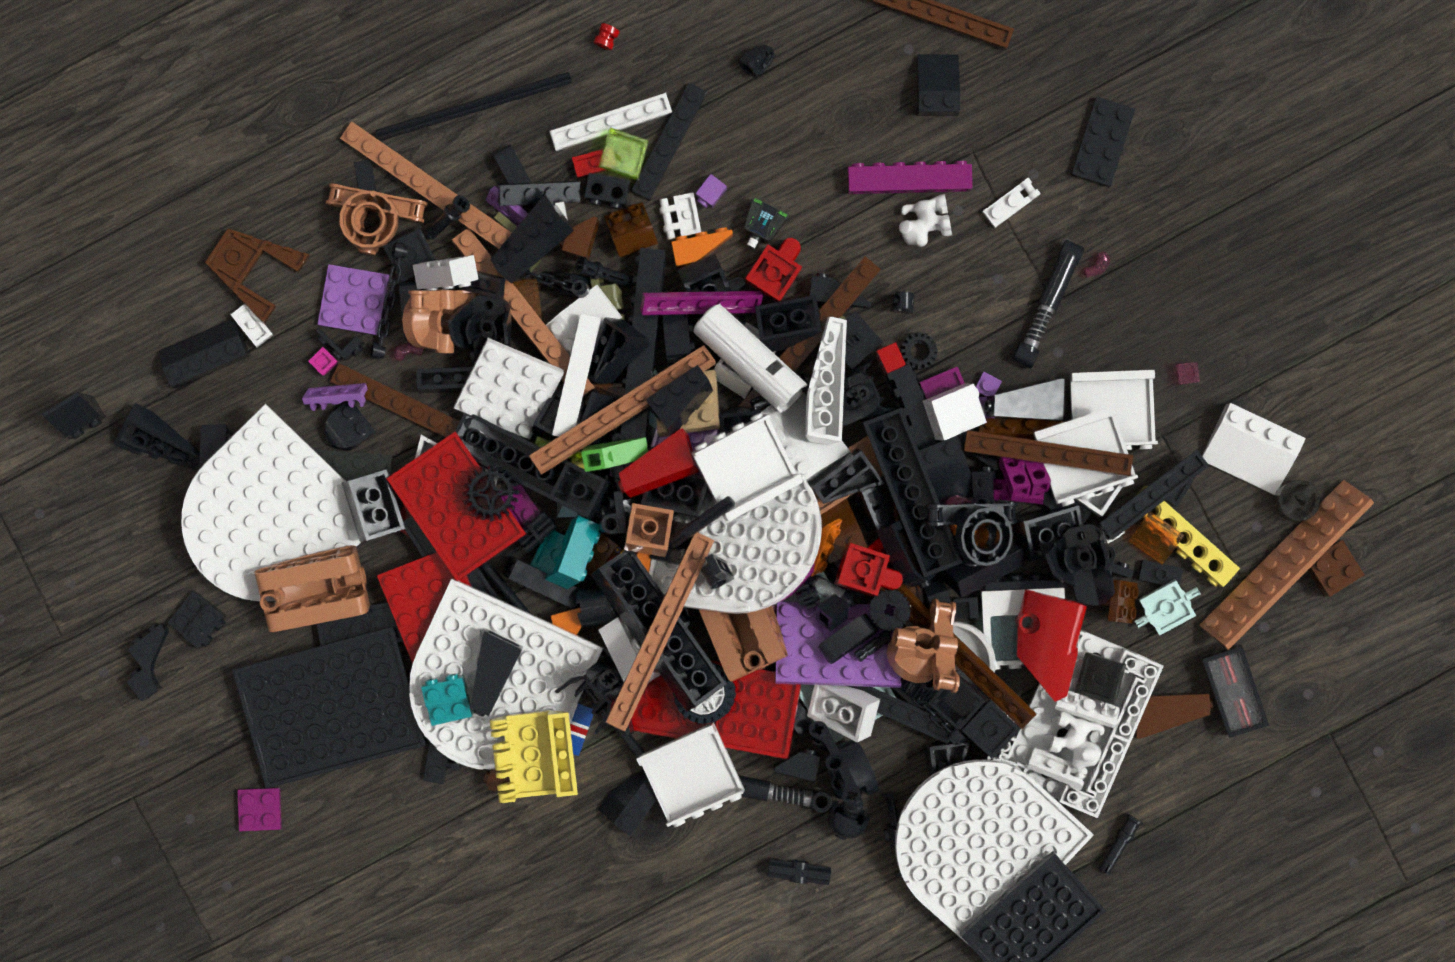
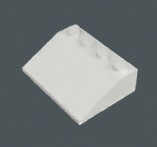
(1252, 448)
(805, 456)

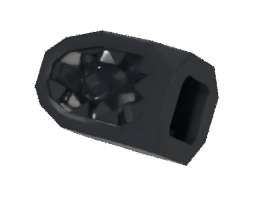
(757, 60)

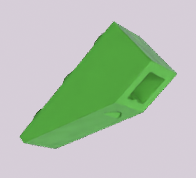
(613, 453)

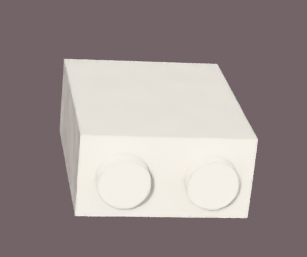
(954, 411)

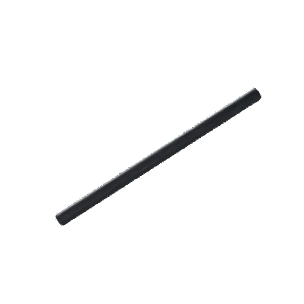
(473, 106)

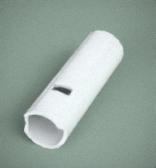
(749, 357)

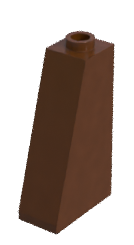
(1171, 711)

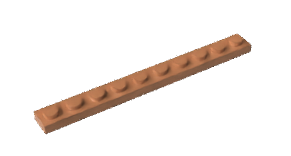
(422, 183)
(520, 309)
(615, 413)
(659, 632)

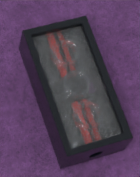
(1235, 691)

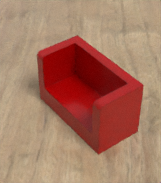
(889, 358)

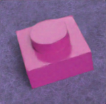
(323, 361)

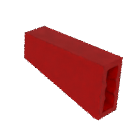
(660, 466)

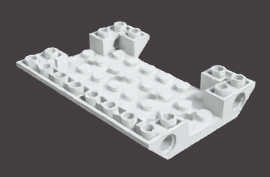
(1134, 693)

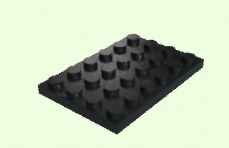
(1034, 916)

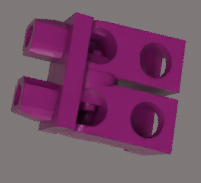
(1024, 477)

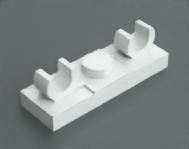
(1089, 709)

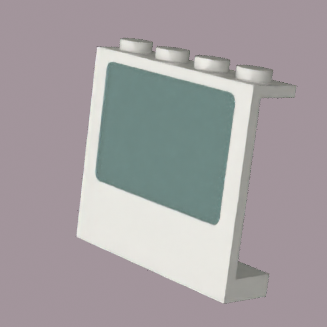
(999, 624)

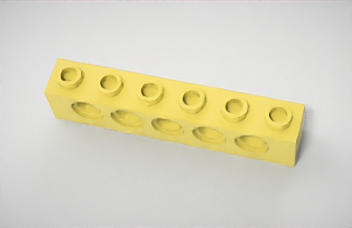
(1226, 568)

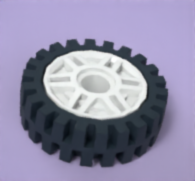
(713, 707)

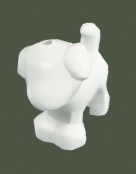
(916, 231)
(1084, 752)

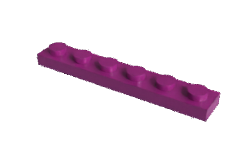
(699, 302)

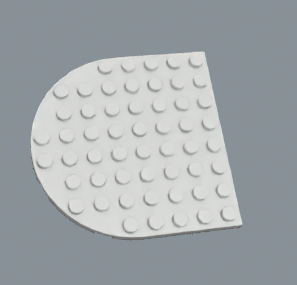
(262, 504)
(765, 550)
(453, 647)
(976, 835)

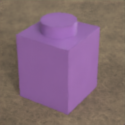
(710, 192)

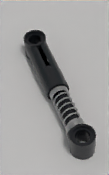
(1049, 302)
(764, 790)

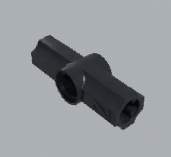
(799, 871)

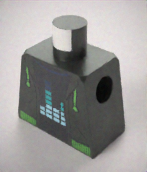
(763, 223)

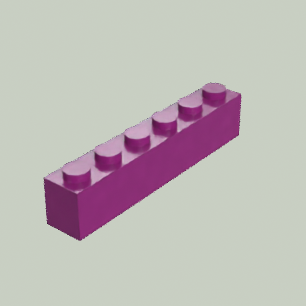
(910, 178)

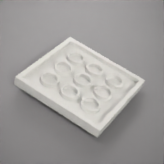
(508, 388)

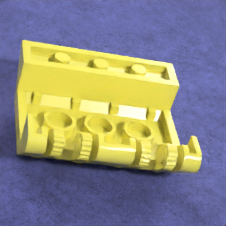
(534, 755)

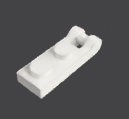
(1010, 203)
(1056, 768)

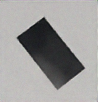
(365, 175)

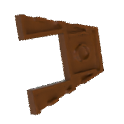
(236, 257)

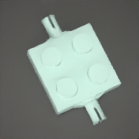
(1167, 607)

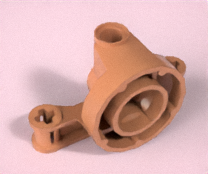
(356, 204)
(428, 315)
(927, 653)

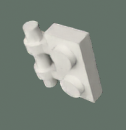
(687, 216)

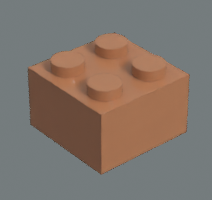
(648, 530)

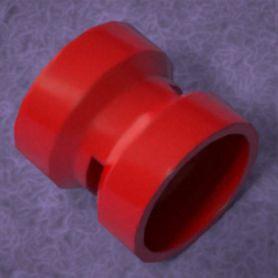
(606, 36)

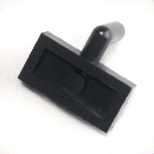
(437, 766)

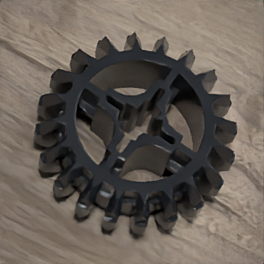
(501, 493)

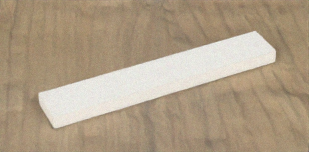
(618, 119)
(576, 374)

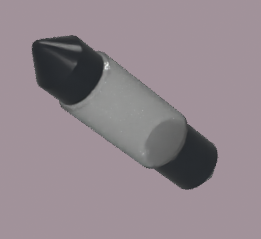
(826, 589)

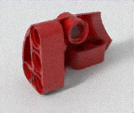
(1050, 640)

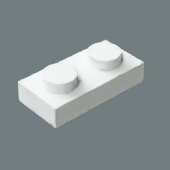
(251, 325)

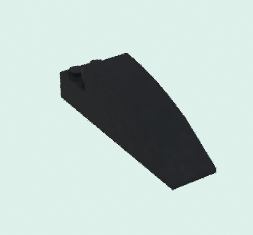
(562, 483)

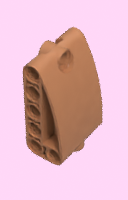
(313, 589)
(744, 636)

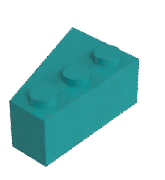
(575, 553)

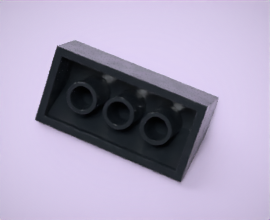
(203, 354)

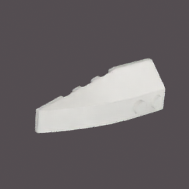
(826, 386)

